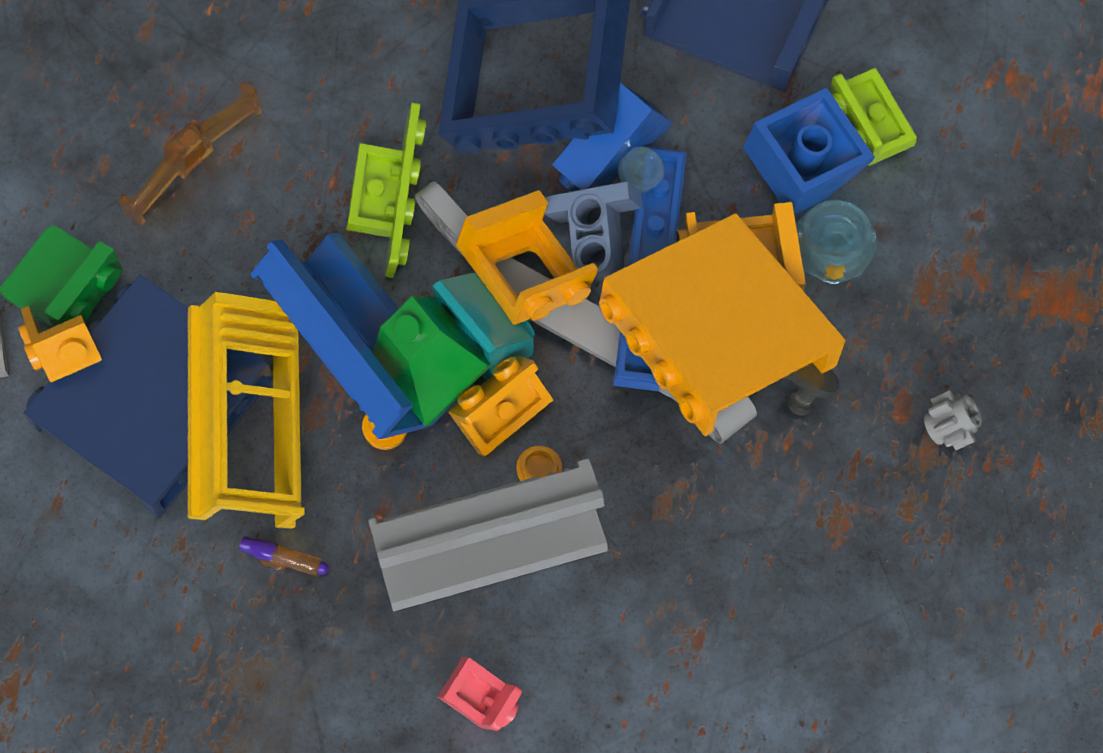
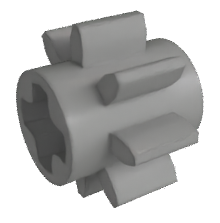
(952, 420)

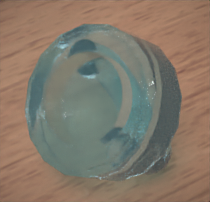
(641, 168)

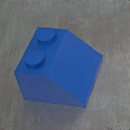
(807, 150)

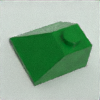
(428, 356)

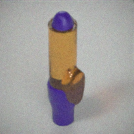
(282, 557)

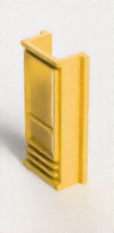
(254, 327)

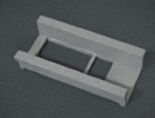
(490, 536)

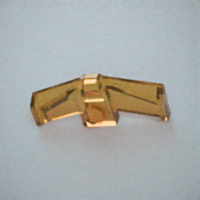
(188, 149)

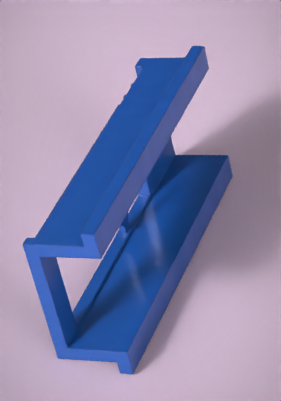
(340, 315)

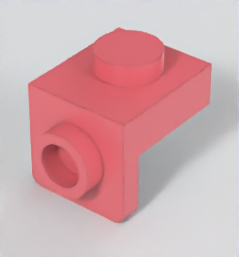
(480, 695)

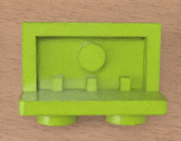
(873, 113)

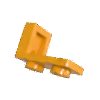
(60, 348)

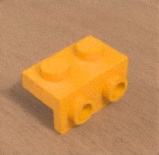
(500, 404)

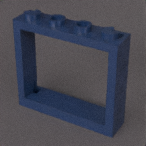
(539, 124)

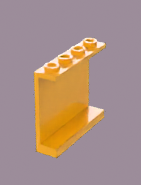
(717, 319)

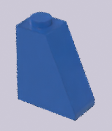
(596, 159)

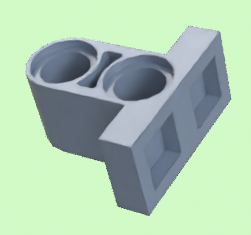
(605, 232)

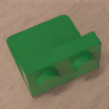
(62, 277)

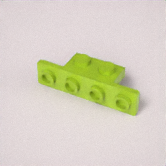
(381, 190)

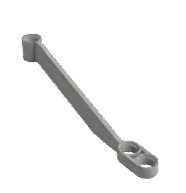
(579, 323)

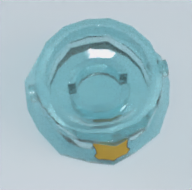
(836, 241)

